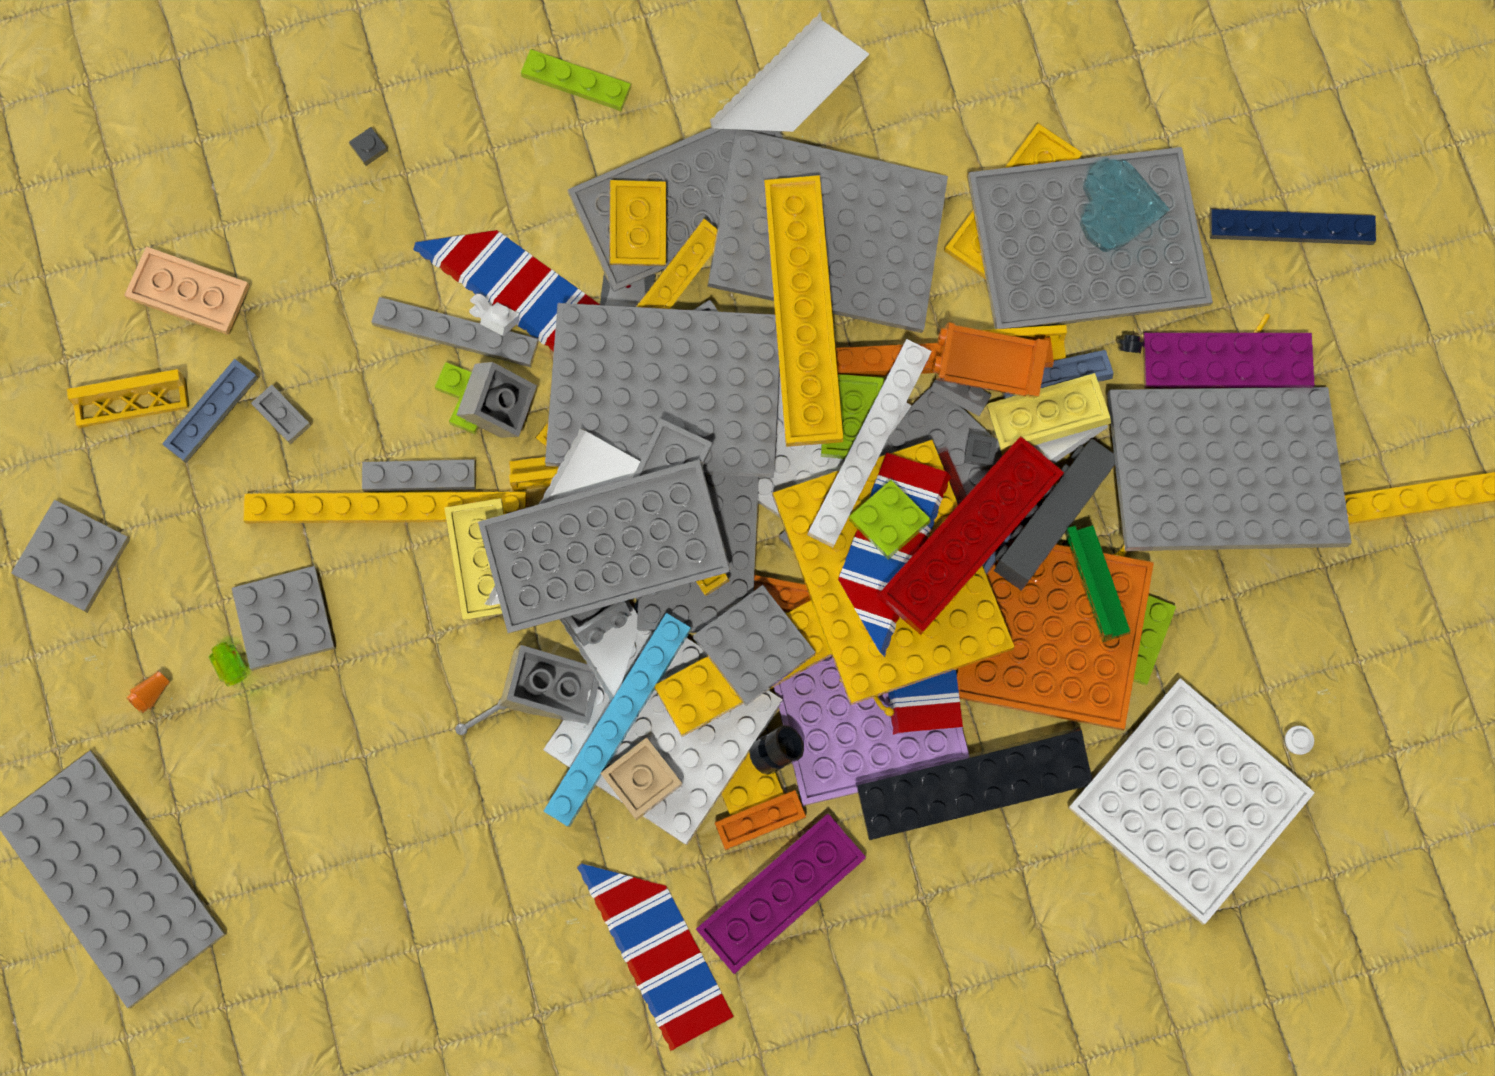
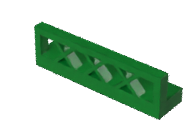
(1097, 583)

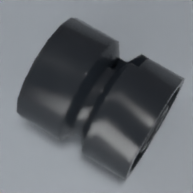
(776, 750)

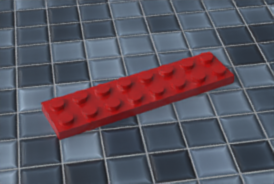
(970, 535)

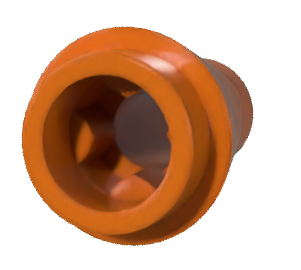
(147, 693)

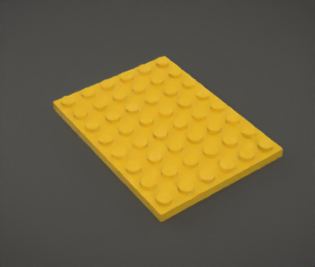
(960, 635)

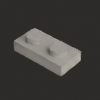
(967, 397)
(281, 414)

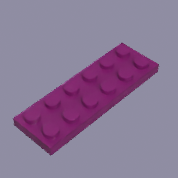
(1228, 360)
(780, 893)

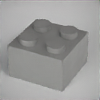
(496, 400)

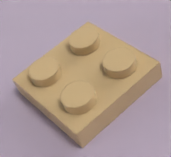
(641, 779)

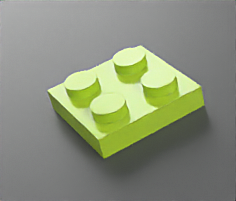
(889, 519)

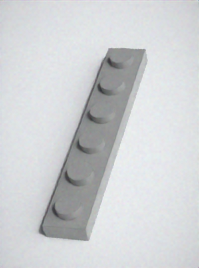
(454, 332)

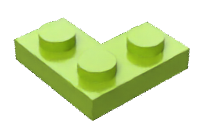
(453, 382)

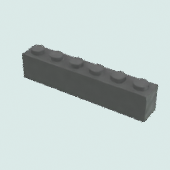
(1055, 515)

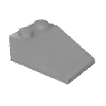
(549, 686)

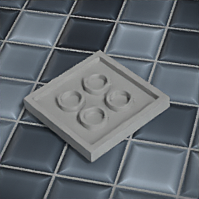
(70, 556)
(283, 618)
(754, 645)

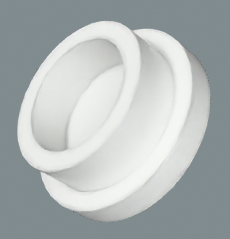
(1299, 740)

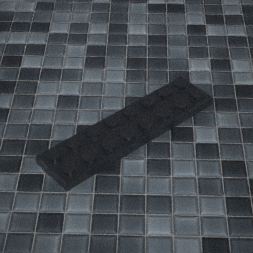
(974, 783)

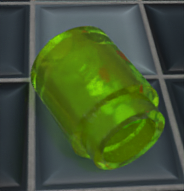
(228, 664)

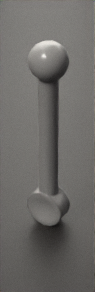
(461, 729)

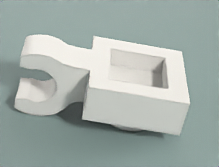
(495, 317)

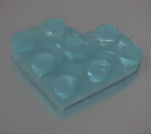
(1119, 205)

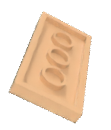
(187, 290)

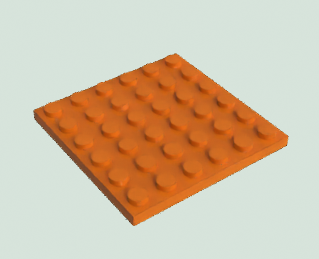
(1057, 653)

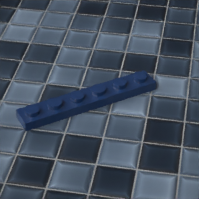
(1292, 227)

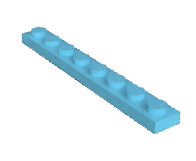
(617, 720)

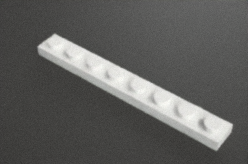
(869, 443)

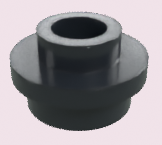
(1130, 344)

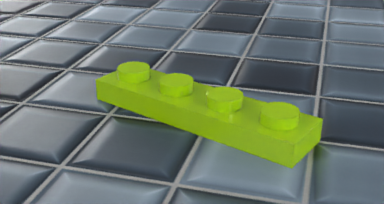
(575, 80)

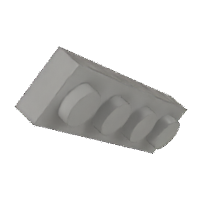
(418, 475)

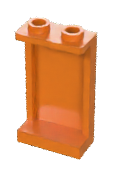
(990, 360)

